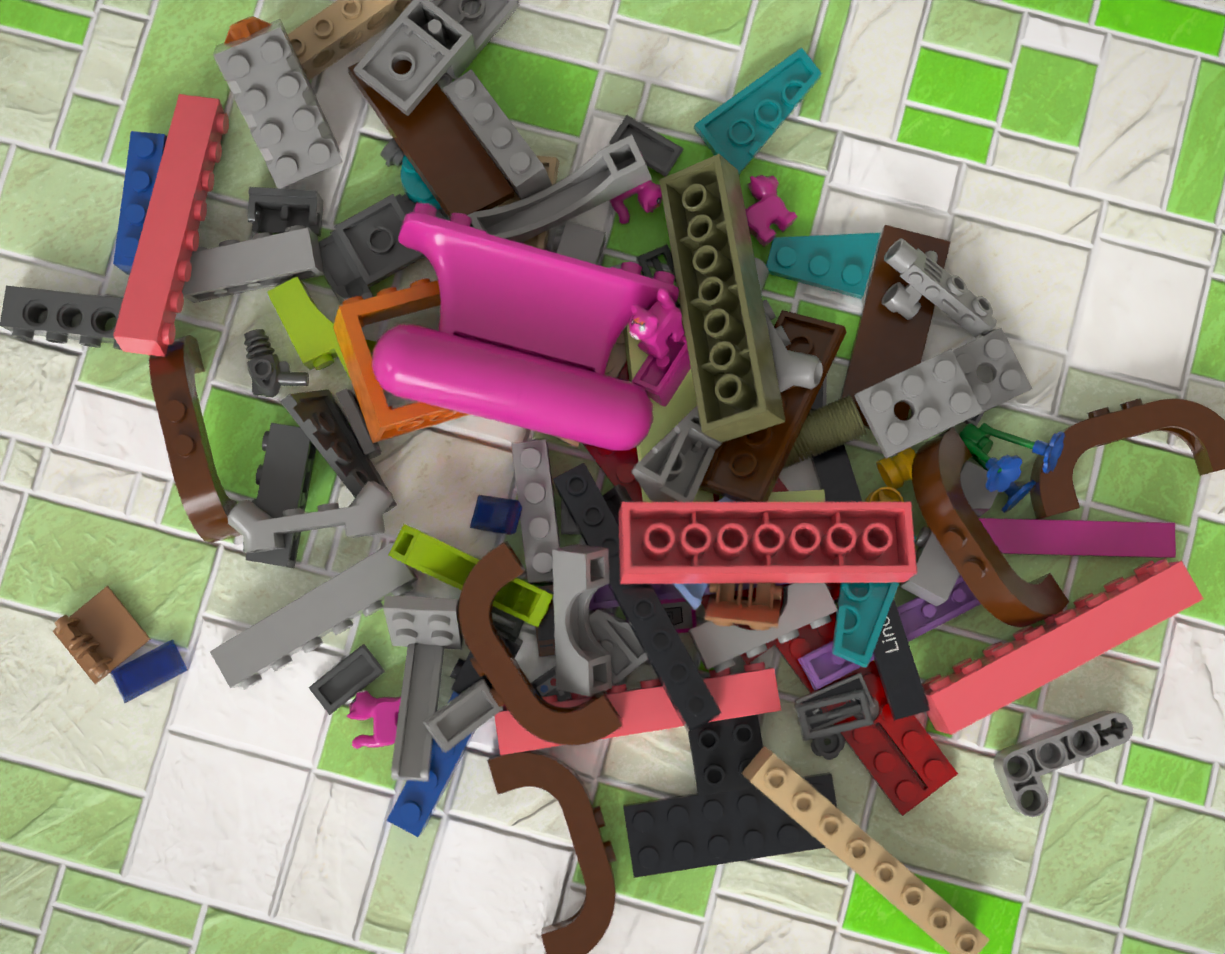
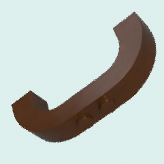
(1192, 422)
(188, 441)
(969, 544)
(511, 686)
(540, 770)

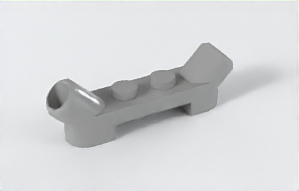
(790, 366)
(266, 533)

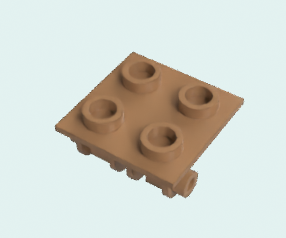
(757, 612)
(100, 634)

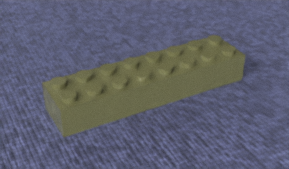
(721, 301)

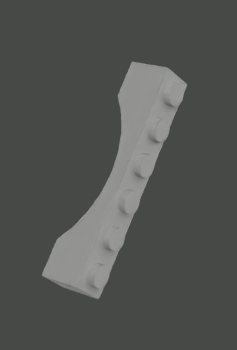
(597, 181)

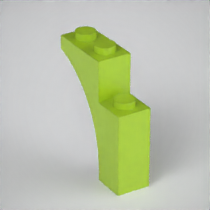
(307, 326)
(454, 566)

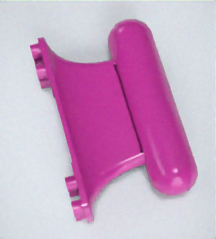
(520, 335)

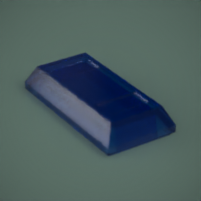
(496, 515)
(148, 671)

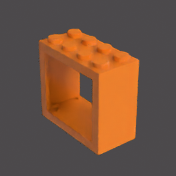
(355, 313)

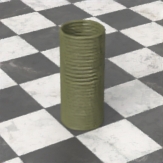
(826, 429)

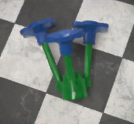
(1007, 469)

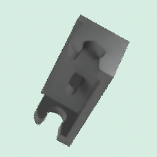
(277, 209)

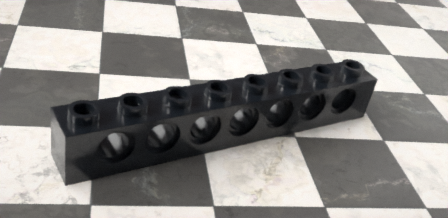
(639, 603)

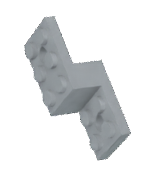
(435, 41)
(942, 392)

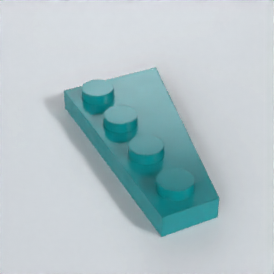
(754, 114)
(861, 618)

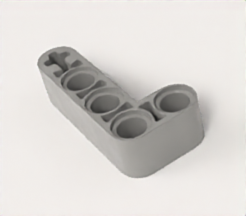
(1063, 755)

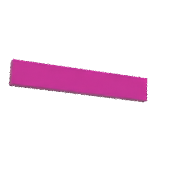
(1082, 537)

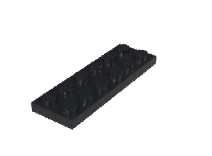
(715, 829)

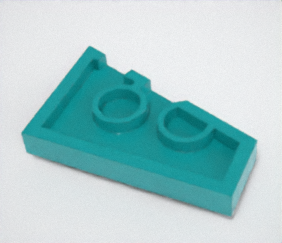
(825, 261)

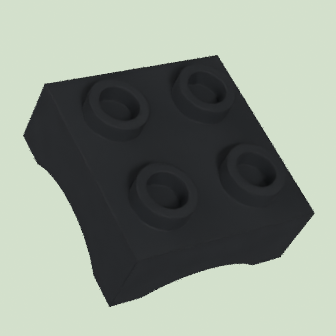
(723, 752)

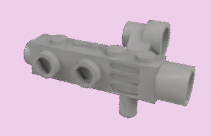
(938, 286)

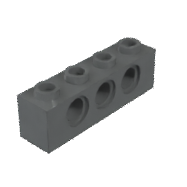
(24, 306)

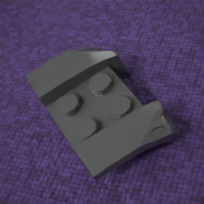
(368, 248)

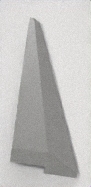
(677, 462)

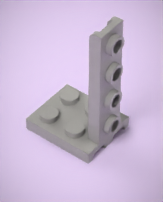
(426, 629)

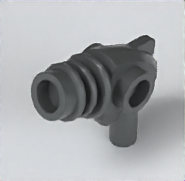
(265, 368)

